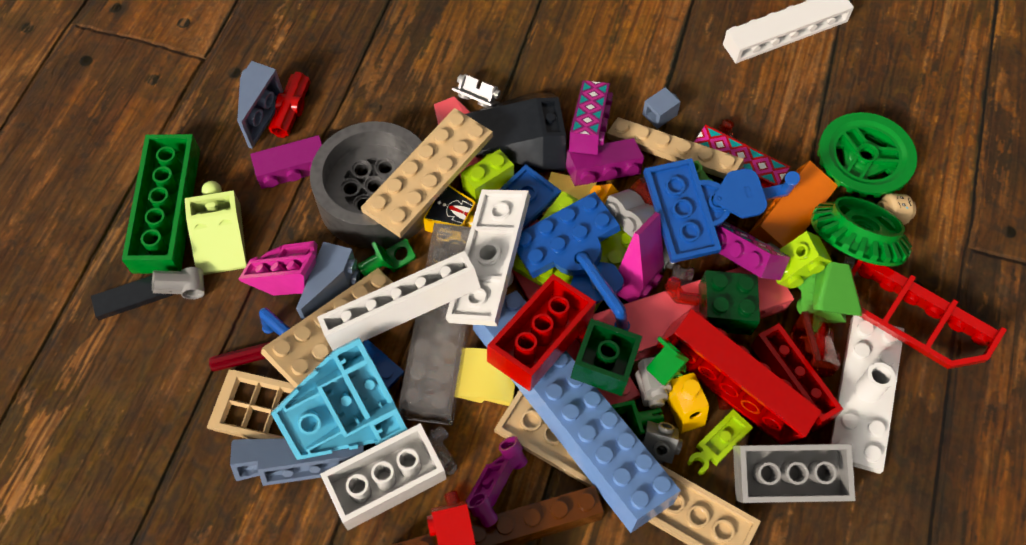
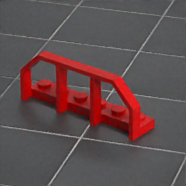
(934, 307)

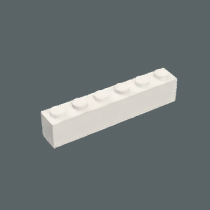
(785, 27)
(400, 301)

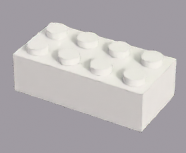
(383, 476)

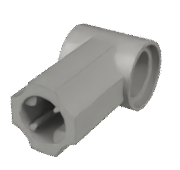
(186, 282)

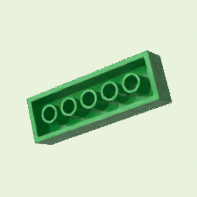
(158, 210)

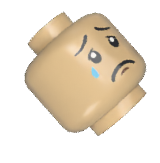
(900, 205)

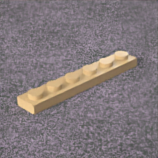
(675, 148)

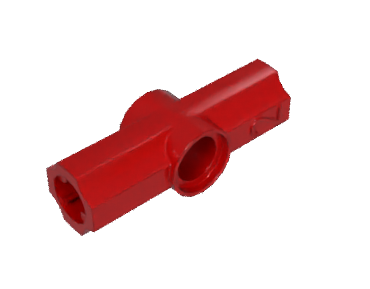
(289, 105)

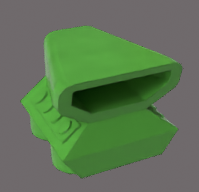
(830, 294)

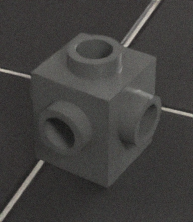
(662, 441)

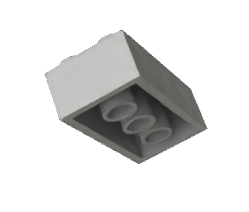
(794, 473)

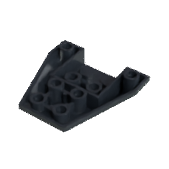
(526, 131)

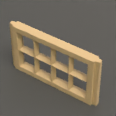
(226, 397)

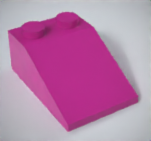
(643, 261)

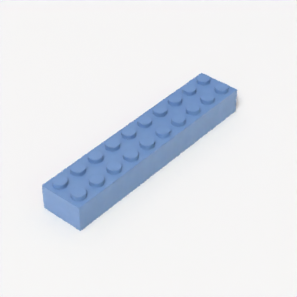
(594, 436)

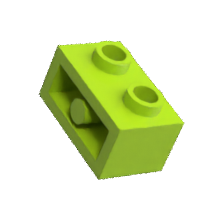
(487, 174)
(807, 258)

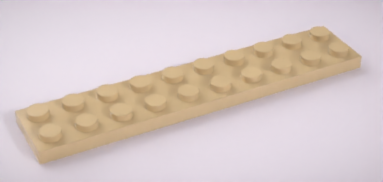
(693, 518)

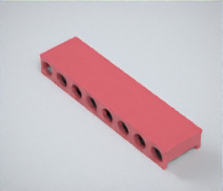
(654, 314)

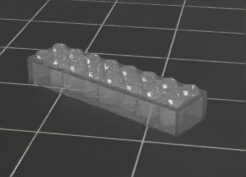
(435, 346)

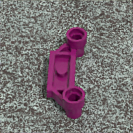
(493, 479)

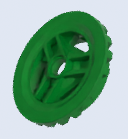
(886, 142)
(862, 231)

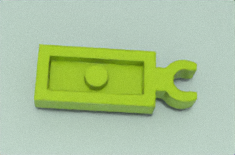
(720, 440)

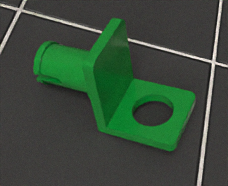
(387, 258)
(668, 362)
(637, 419)

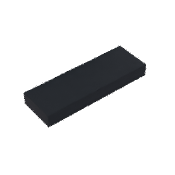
(125, 298)

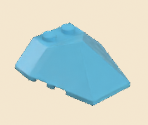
(339, 406)

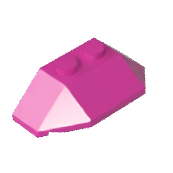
(282, 269)

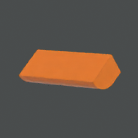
(791, 215)

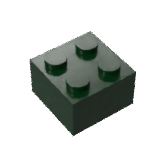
(730, 301)
(606, 357)

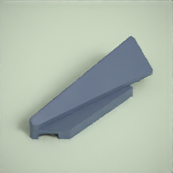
(276, 462)

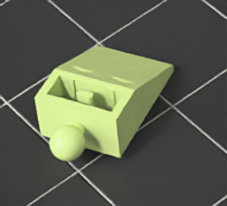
(216, 230)

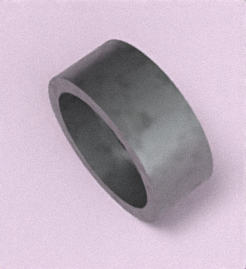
(336, 173)

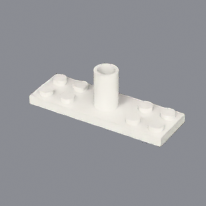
(492, 252)
(867, 393)

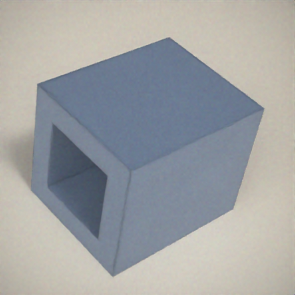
(661, 107)

